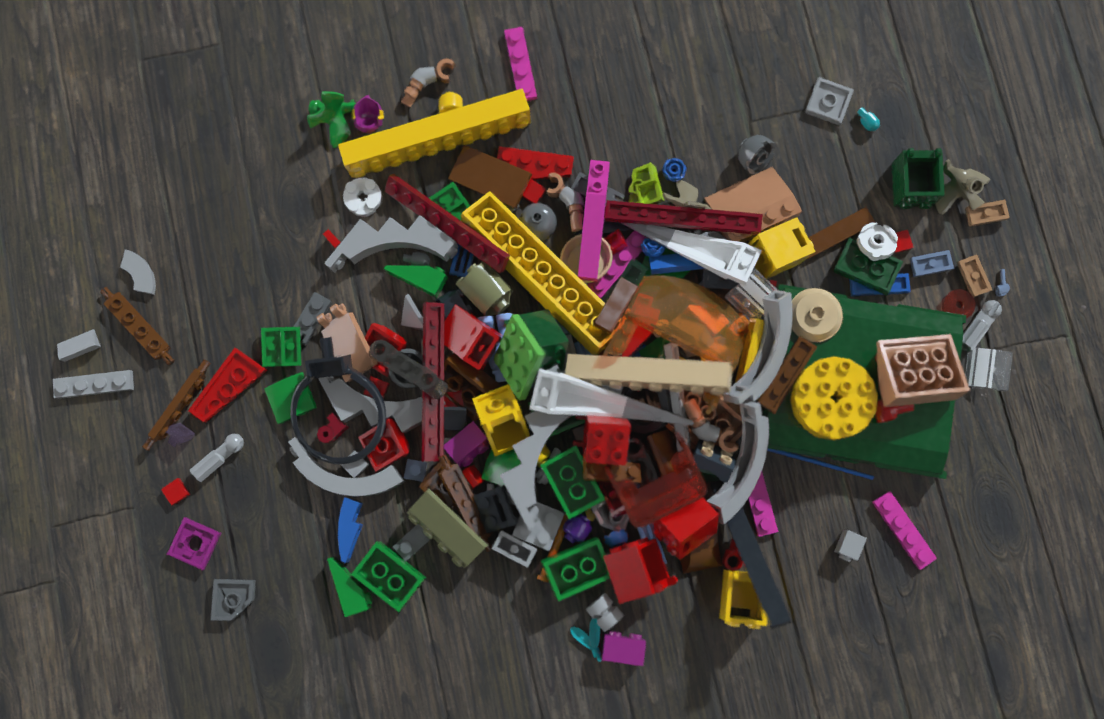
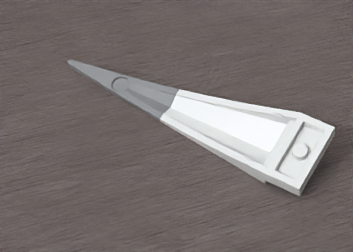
(720, 256)
(570, 396)

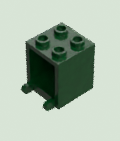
(918, 178)
(548, 336)

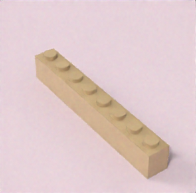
(651, 373)

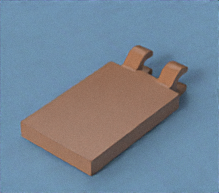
(346, 338)

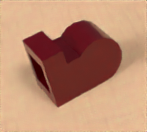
(332, 430)

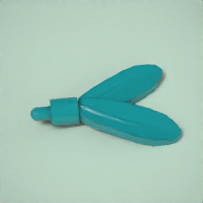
(590, 641)

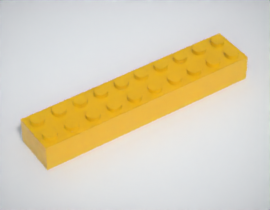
(435, 133)
(540, 271)

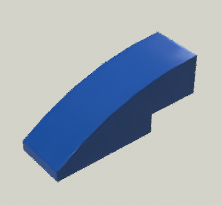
(348, 528)

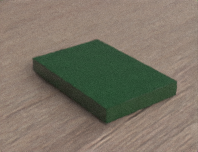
(873, 274)

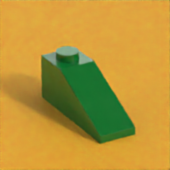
(421, 277)
(350, 591)

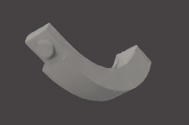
(771, 351)
(748, 464)
(365, 486)

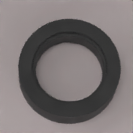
(644, 427)

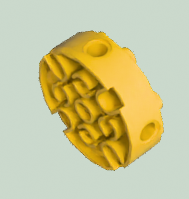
(831, 418)

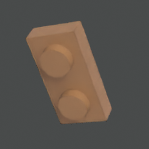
(987, 213)
(974, 276)

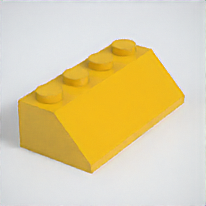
(750, 346)

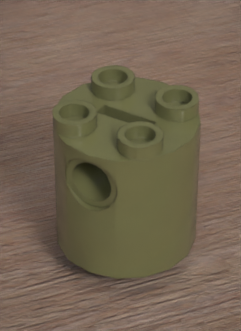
(485, 289)

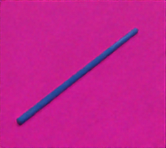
(822, 463)

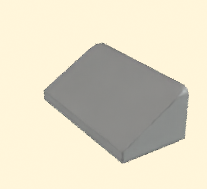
(78, 346)

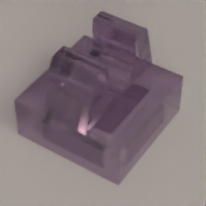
(179, 434)

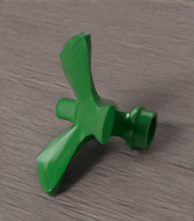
(331, 112)

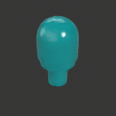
(868, 120)

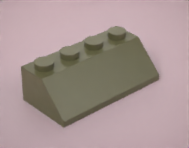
(446, 529)

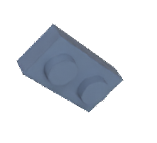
(931, 263)

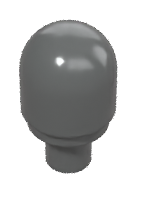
(417, 259)

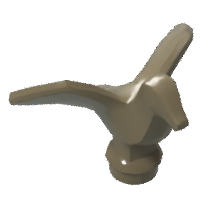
(962, 184)
(687, 197)

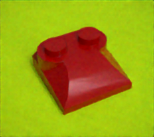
(380, 332)
(390, 448)

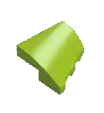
(645, 185)

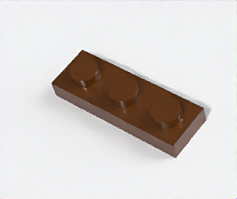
(596, 472)

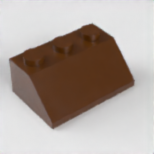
(472, 382)
(662, 449)

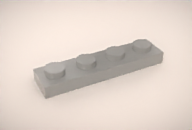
(93, 384)

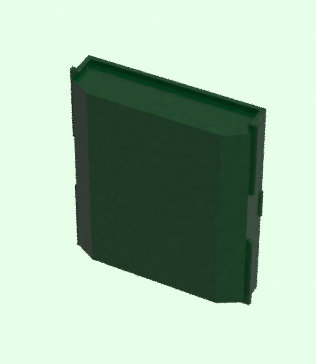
(914, 440)

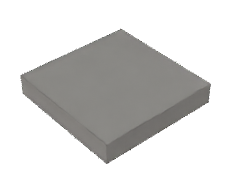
(829, 101)

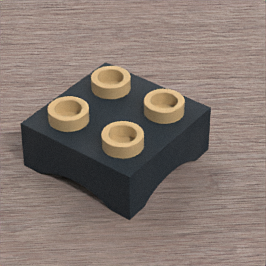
(714, 459)

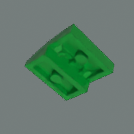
(451, 200)
(281, 346)
(281, 395)
(499, 465)

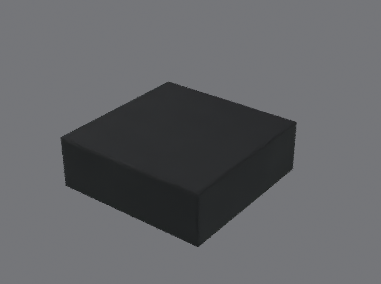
(455, 418)

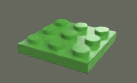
(518, 357)

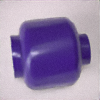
(577, 528)

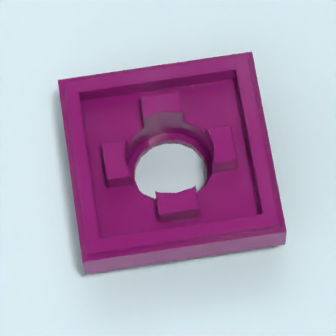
(181, 548)

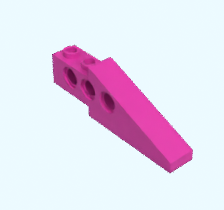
(593, 220)

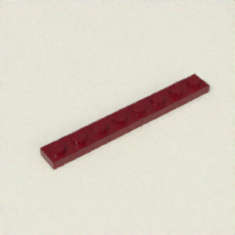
(683, 217)
(447, 223)
(434, 360)

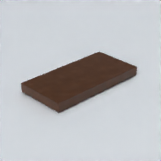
(486, 173)

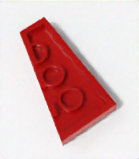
(537, 163)
(227, 383)

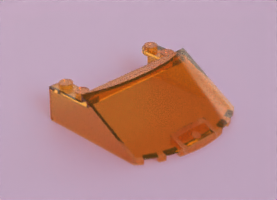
(685, 317)

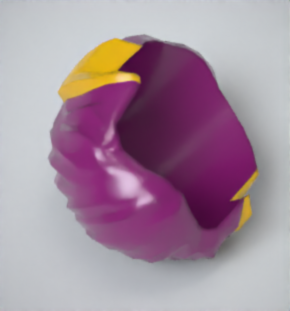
(367, 115)

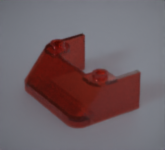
(664, 494)

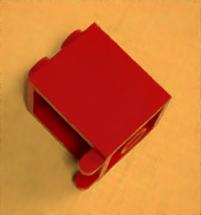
(604, 439)
(687, 527)
(638, 570)

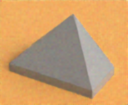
(411, 316)

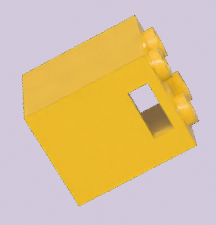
(782, 248)
(501, 419)
(740, 593)

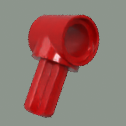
(886, 414)
(732, 552)

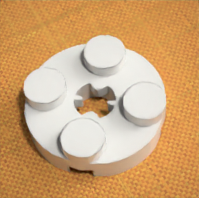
(354, 189)
(870, 247)

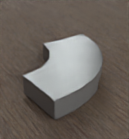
(140, 271)

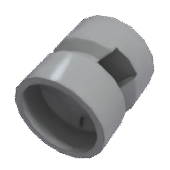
(604, 612)

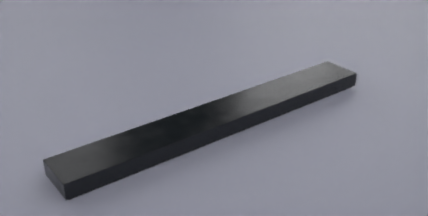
(756, 567)

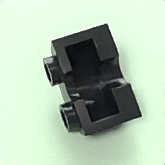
(451, 298)

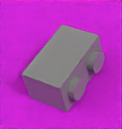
(514, 548)

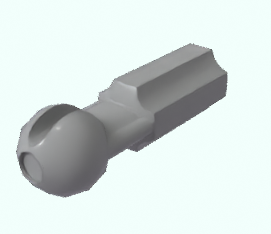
(980, 324)
(232, 444)

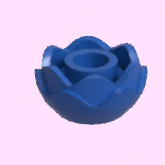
(676, 164)
(652, 248)
(616, 538)

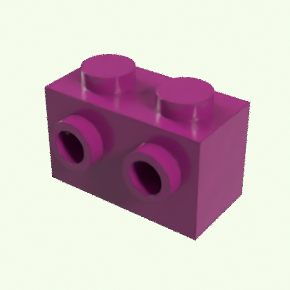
(467, 445)
(624, 648)

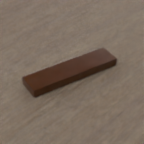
(840, 231)
(787, 374)

